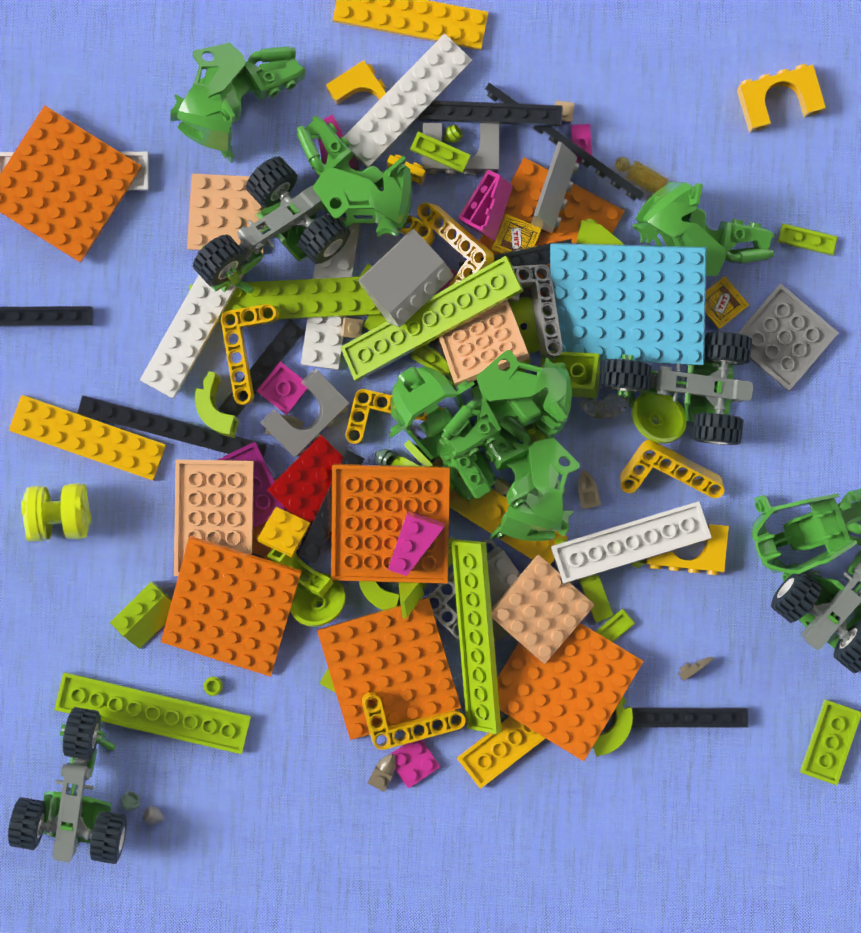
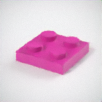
(282, 388)
(414, 762)

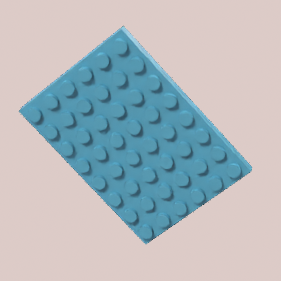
(631, 301)

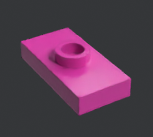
(582, 137)

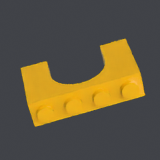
(355, 80)
(800, 80)
(710, 559)

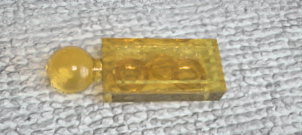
(641, 175)

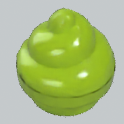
(452, 134)

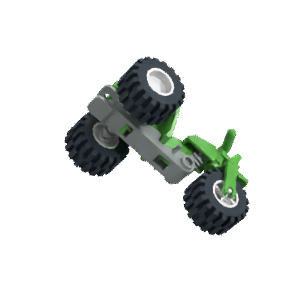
(285, 218)
(707, 390)
(826, 610)
(72, 816)

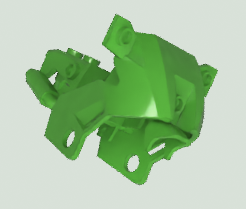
(216, 99)
(355, 191)
(680, 223)
(420, 392)
(511, 395)
(533, 501)
(826, 524)

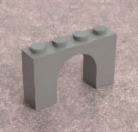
(485, 159)
(330, 405)

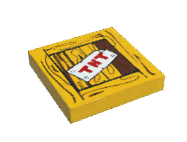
(515, 235)
(723, 302)

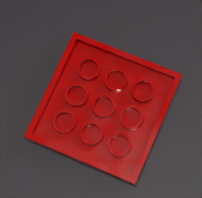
(307, 480)

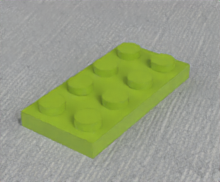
(830, 742)

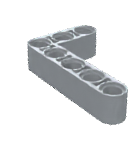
(542, 321)
(443, 599)

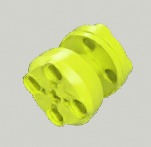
(41, 513)

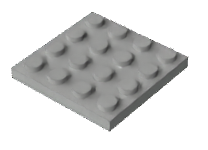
(786, 337)

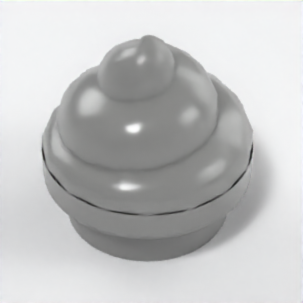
(152, 815)

